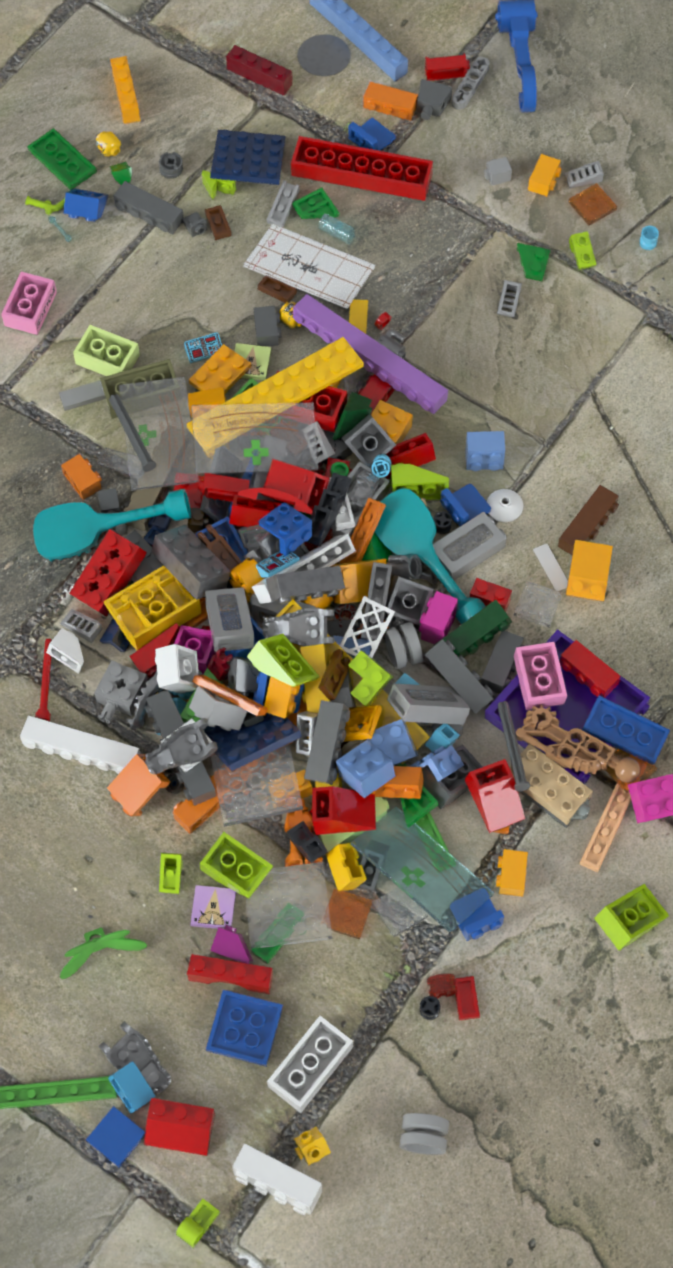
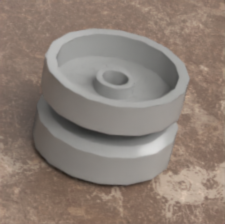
(403, 645)
(424, 1134)

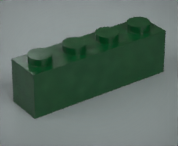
(479, 629)

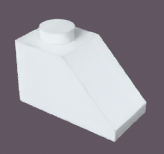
(67, 650)

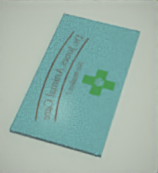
(423, 869)

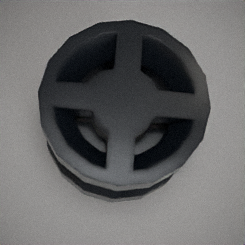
(444, 518)
(432, 1004)

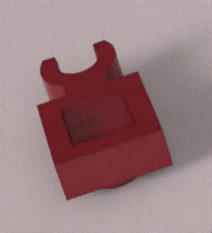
(218, 664)

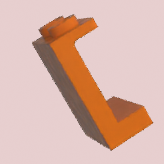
(136, 785)

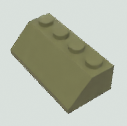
(151, 372)

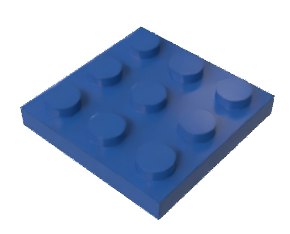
(244, 1028)

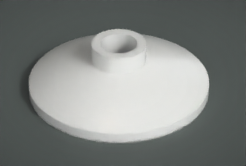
(505, 512)

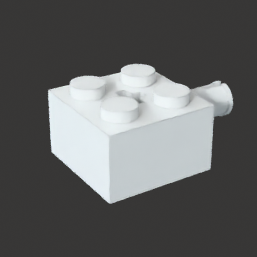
(176, 668)

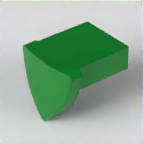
(121, 172)

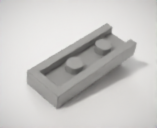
(283, 204)
(82, 395)

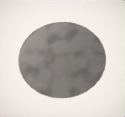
(323, 55)

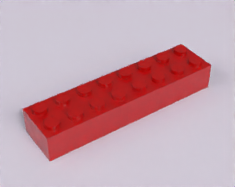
(362, 168)

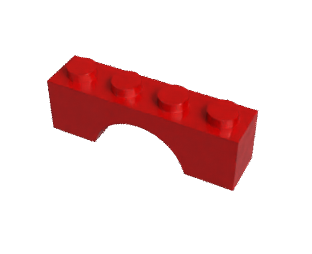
(249, 976)

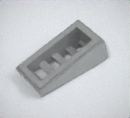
(584, 170)
(514, 286)
(324, 443)
(89, 636)
(302, 725)

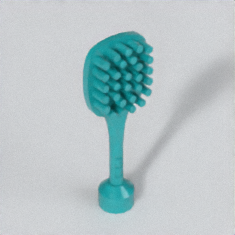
(75, 526)
(410, 530)

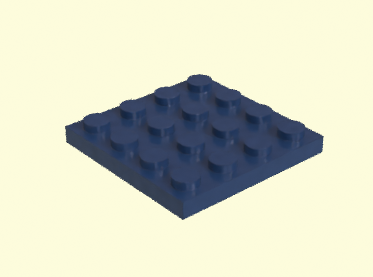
(248, 157)
(252, 742)

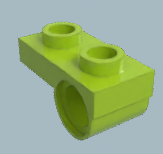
(582, 249)
(198, 1222)

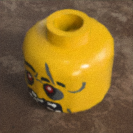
(108, 143)
(286, 315)

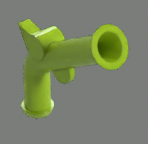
(49, 208)

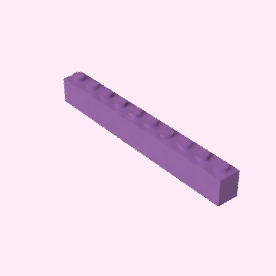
(376, 357)

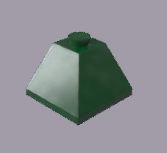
(354, 412)

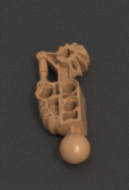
(580, 757)

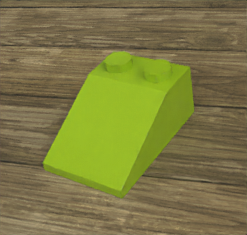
(418, 480)
(281, 661)
(235, 866)
(631, 916)

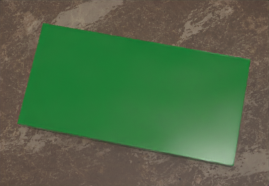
(62, 159)

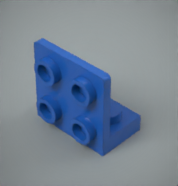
(370, 135)

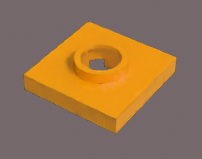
(368, 716)

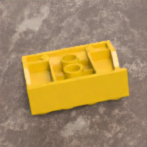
(152, 607)

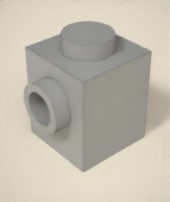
(498, 171)

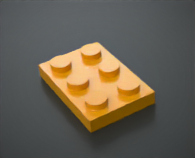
(220, 370)

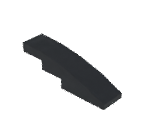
(328, 508)

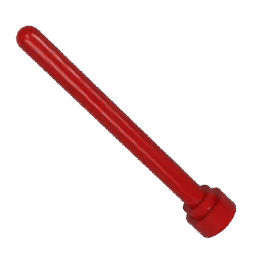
(43, 712)

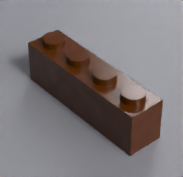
(589, 519)

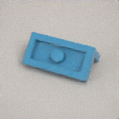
(131, 1087)

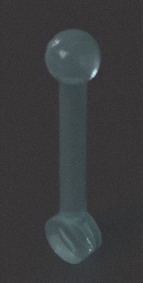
(52, 220)

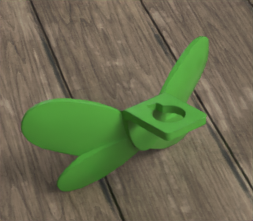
(83, 951)

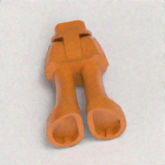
(292, 819)

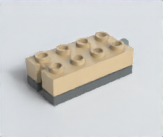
(554, 788)

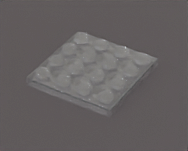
(258, 788)
(289, 907)

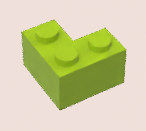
(373, 676)

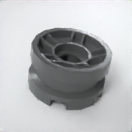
(170, 165)

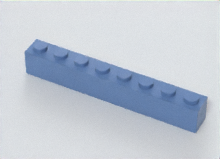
(363, 36)

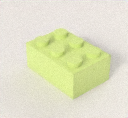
(105, 352)

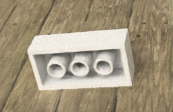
(310, 1064)
(277, 1179)

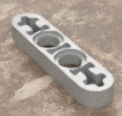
(472, 83)

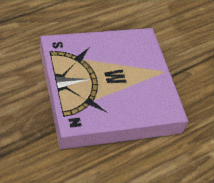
(213, 907)

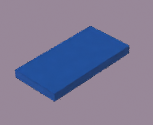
(626, 730)

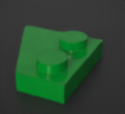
(315, 205)
(533, 260)
(417, 808)

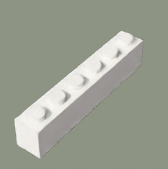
(320, 557)
(76, 745)

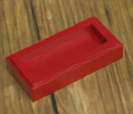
(466, 998)

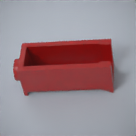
(446, 67)
(221, 486)

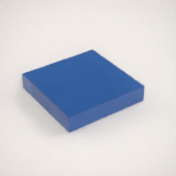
(116, 1136)

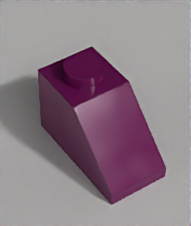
(231, 944)

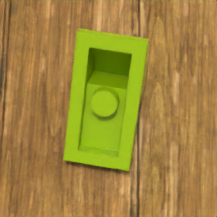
(215, 185)
(170, 873)

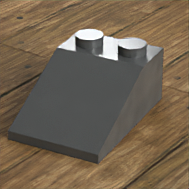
(453, 785)

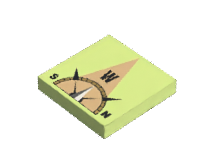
(259, 358)

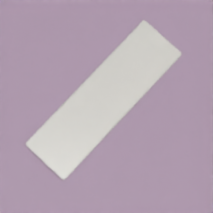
(551, 567)

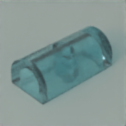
(337, 228)

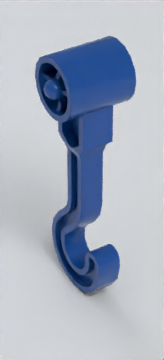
(518, 19)

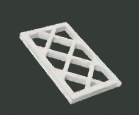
(358, 615)

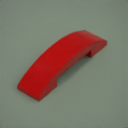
(299, 505)

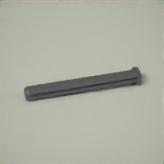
(134, 437)
(513, 748)

